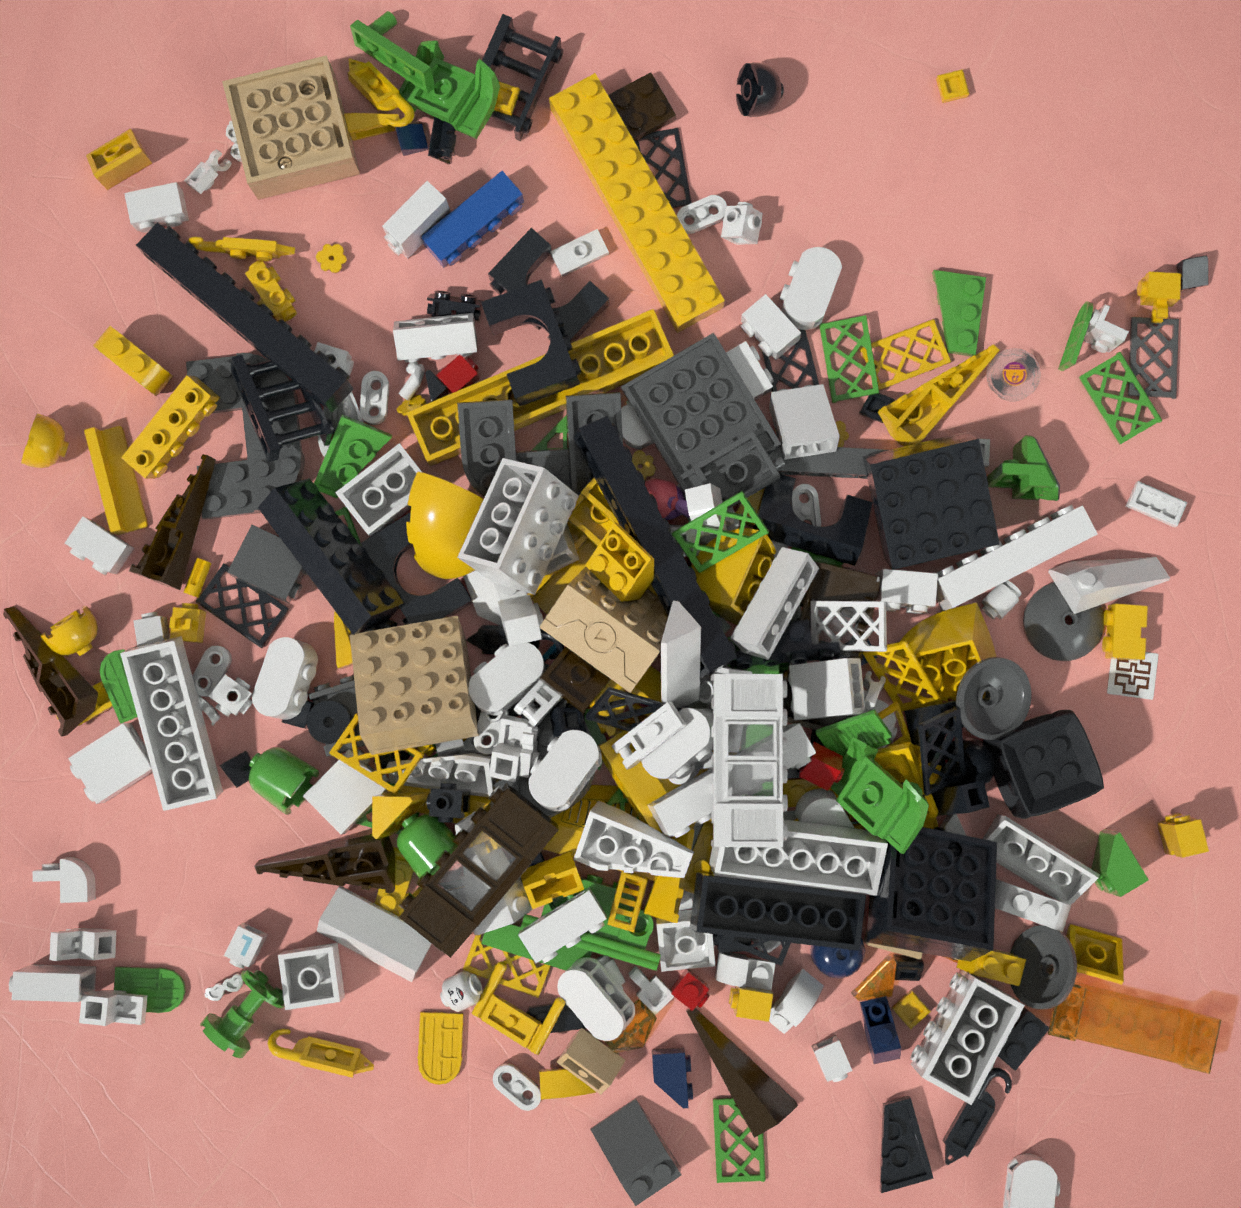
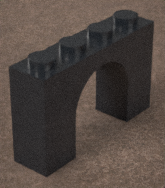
(518, 265)
(533, 306)
(839, 541)
(386, 550)
(958, 796)

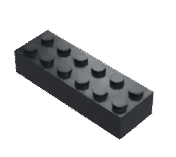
(330, 555)
(777, 912)

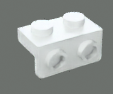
(1102, 334)

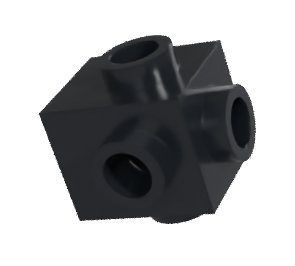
(448, 802)

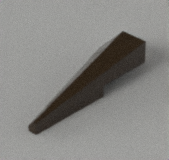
(170, 550)
(60, 682)
(353, 861)
(754, 1092)

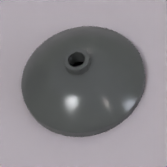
(1050, 634)
(1005, 700)
(1043, 951)

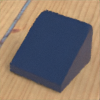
(412, 139)

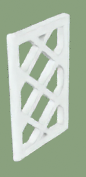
(860, 607)

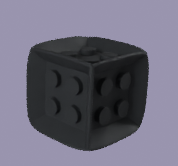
(1045, 765)

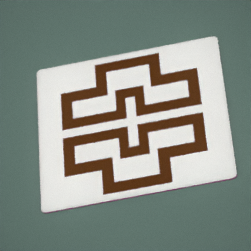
(1133, 677)

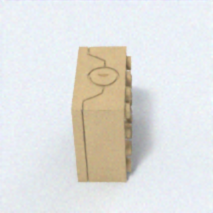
(291, 127)
(605, 632)
(413, 685)

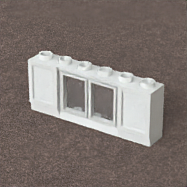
(748, 760)

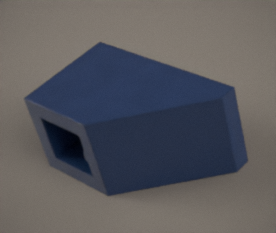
(880, 1030)
(670, 1074)

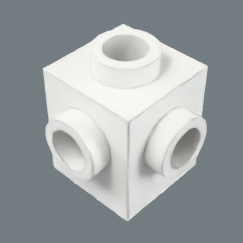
(742, 224)
(226, 687)

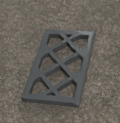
(1172, 345)

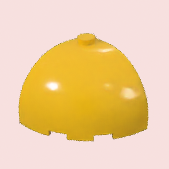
(440, 524)
(736, 578)
(949, 647)

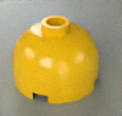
(44, 443)
(72, 633)

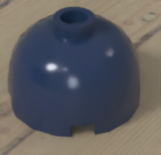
(836, 961)

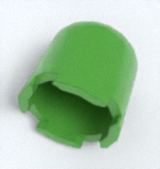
(281, 778)
(423, 842)

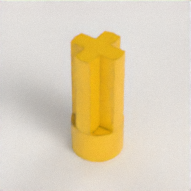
(197, 577)

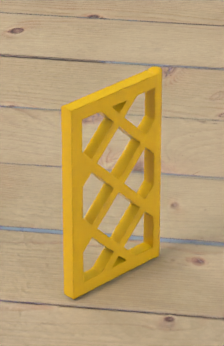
(924, 365)
(892, 690)
(376, 776)
(514, 983)

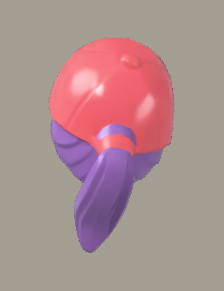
(668, 497)

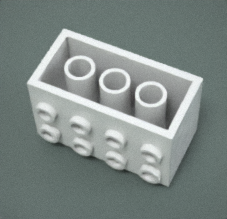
(518, 525)
(966, 1036)

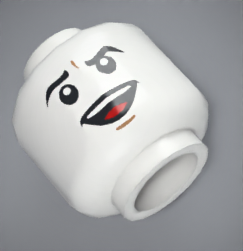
(461, 991)

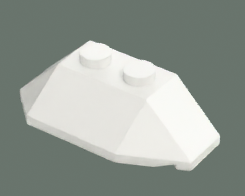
(487, 594)

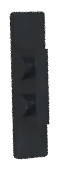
(793, 647)

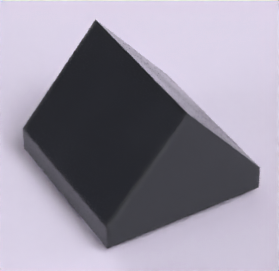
(908, 968)

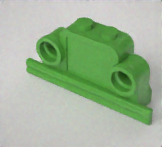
(611, 940)

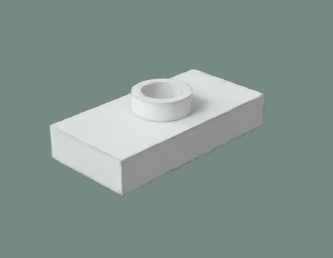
(579, 252)
(1156, 504)

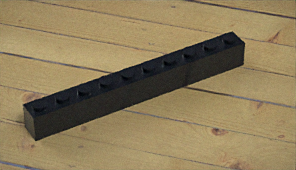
(245, 317)
(640, 518)

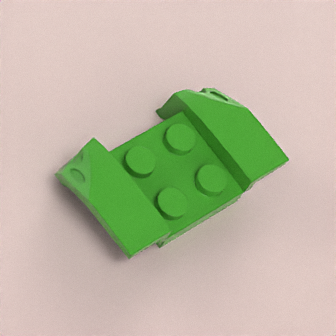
(458, 95)
(878, 799)

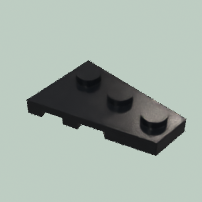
(902, 1147)

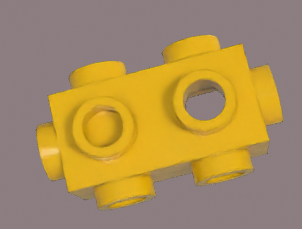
(266, 284)

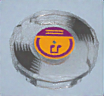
(1013, 374)

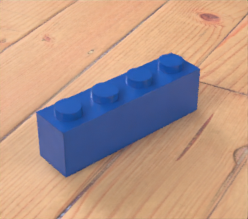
(473, 219)

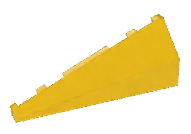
(920, 410)
(594, 516)
(668, 891)

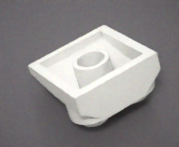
(682, 946)

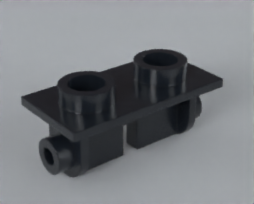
(442, 141)
(444, 304)

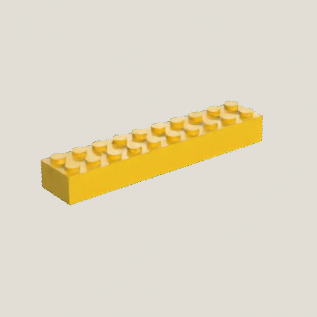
(636, 203)
(604, 358)

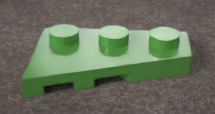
(961, 309)
(348, 453)

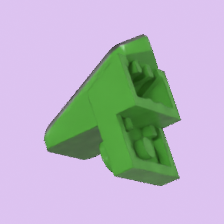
(1027, 474)

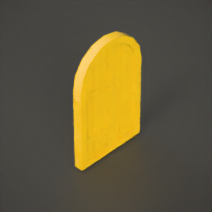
(440, 1046)

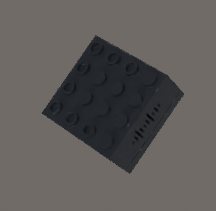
(931, 500)
(937, 896)

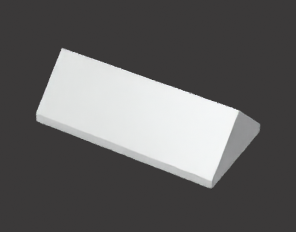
(680, 658)
(1039, 861)
(373, 933)

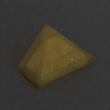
(878, 982)
(636, 1032)

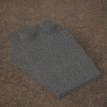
(636, 1152)

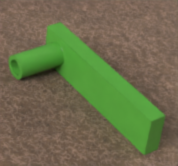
(371, 40)

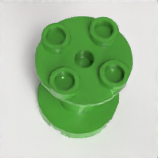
(231, 1028)

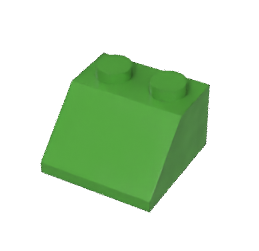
(1116, 865)

